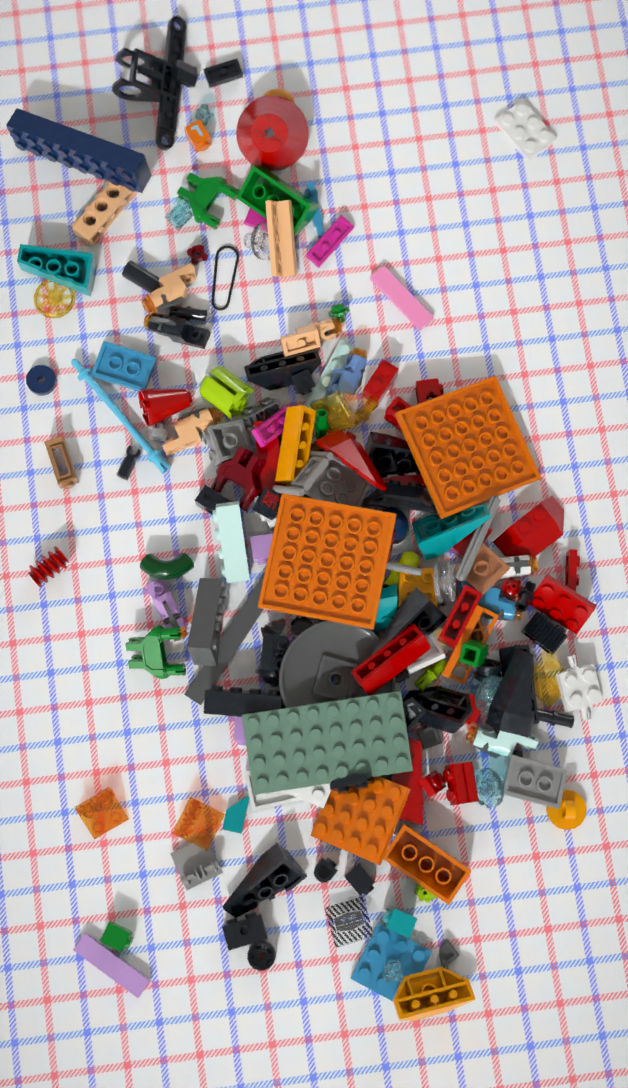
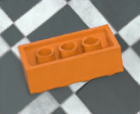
(426, 863)

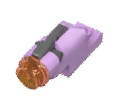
(167, 606)

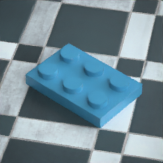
(123, 366)

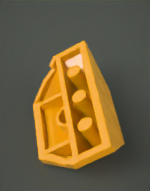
(431, 994)

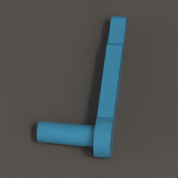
(317, 220)

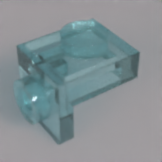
(179, 214)

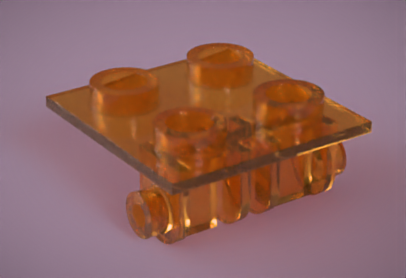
(101, 813)
(198, 823)

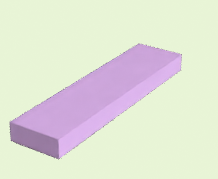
(111, 965)

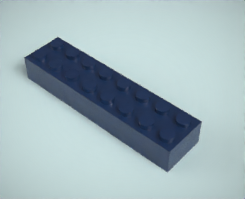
(79, 150)

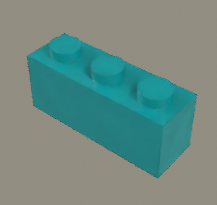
(399, 921)

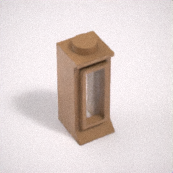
(61, 462)

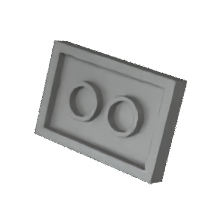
(534, 781)

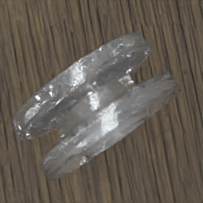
(444, 582)

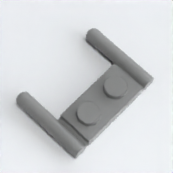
(307, 475)

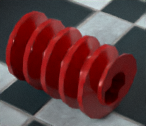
(48, 566)

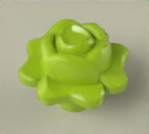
(424, 894)

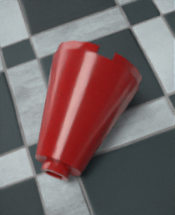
(162, 403)

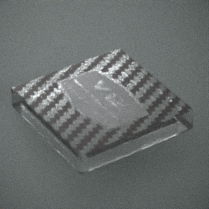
(349, 922)

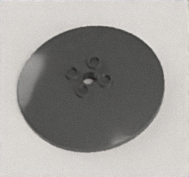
(318, 655)

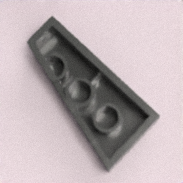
(207, 622)

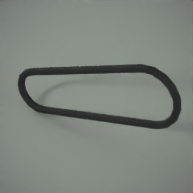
(233, 277)

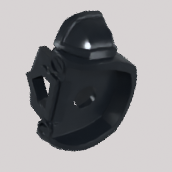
(273, 650)

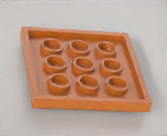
(362, 819)

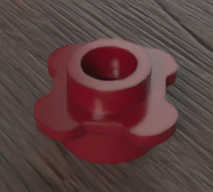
(198, 249)

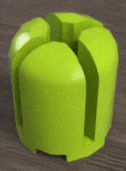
(225, 391)

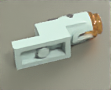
(498, 742)

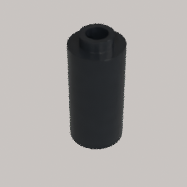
(141, 276)

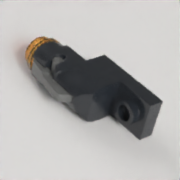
(177, 330)

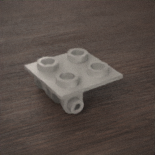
(195, 865)

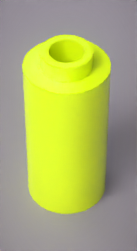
(408, 558)

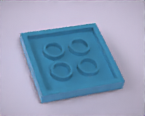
(382, 949)

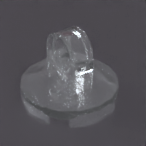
(259, 241)

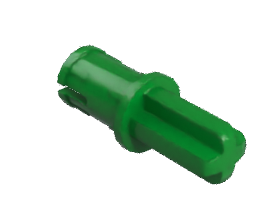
(321, 424)

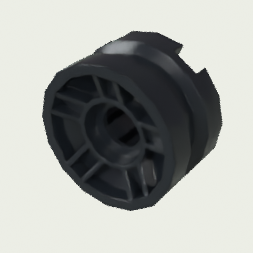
(489, 668)
(261, 964)

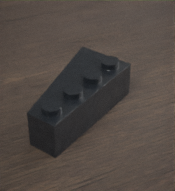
(238, 701)

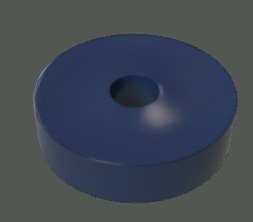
(45, 387)

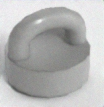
(158, 433)

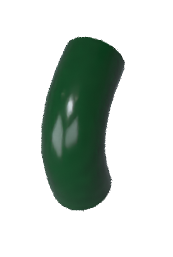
(166, 569)

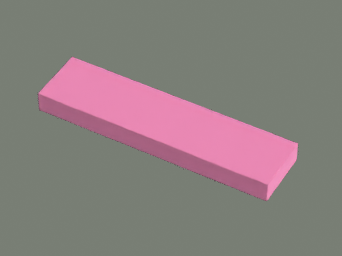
(401, 298)

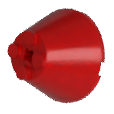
(289, 128)

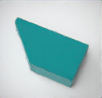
(235, 816)

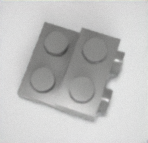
(225, 440)

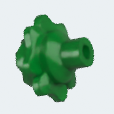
(339, 311)

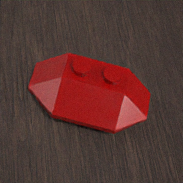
(533, 531)

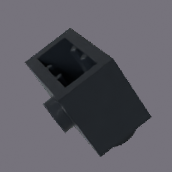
(244, 931)

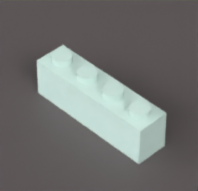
(232, 542)

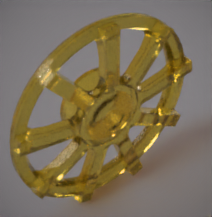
(53, 298)

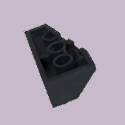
(390, 455)

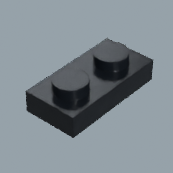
(223, 73)
(345, 784)

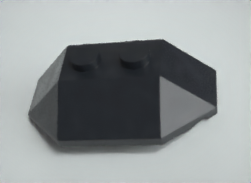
(276, 370)
(401, 496)
(445, 707)

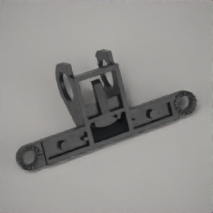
(161, 86)

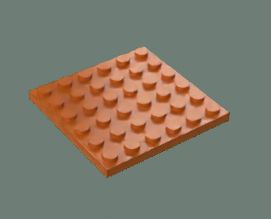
(467, 446)
(327, 561)

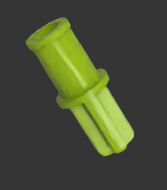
(430, 674)

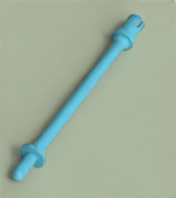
(153, 454)

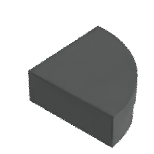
(447, 953)

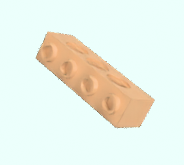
(103, 219)

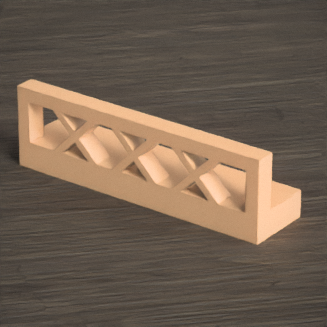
(281, 238)

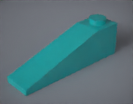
(439, 535)

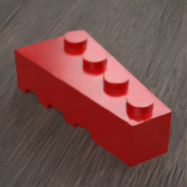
(413, 807)

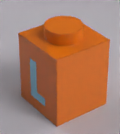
(198, 136)

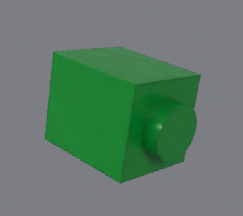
(473, 653)
(117, 936)

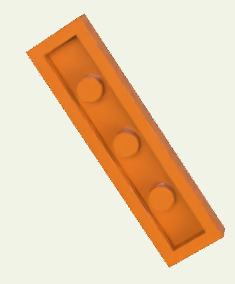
(470, 628)

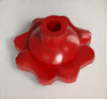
(511, 588)

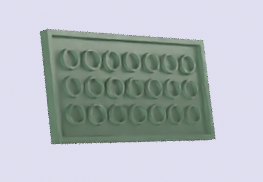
(326, 742)

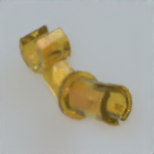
(364, 413)

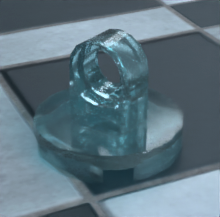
(485, 691)
(489, 787)

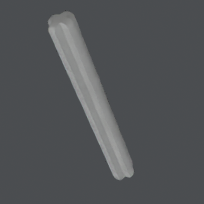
(476, 541)

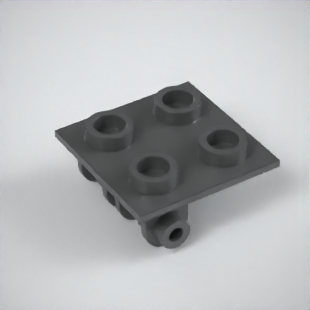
(267, 404)

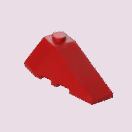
(352, 455)

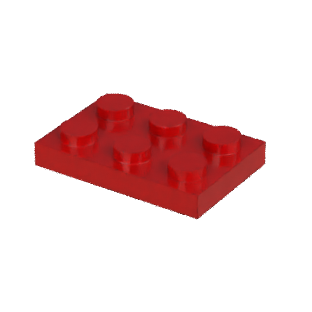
(562, 604)

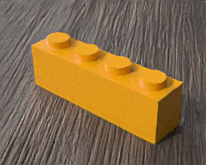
(295, 443)

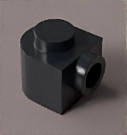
(325, 870)

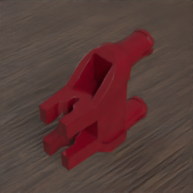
(243, 474)

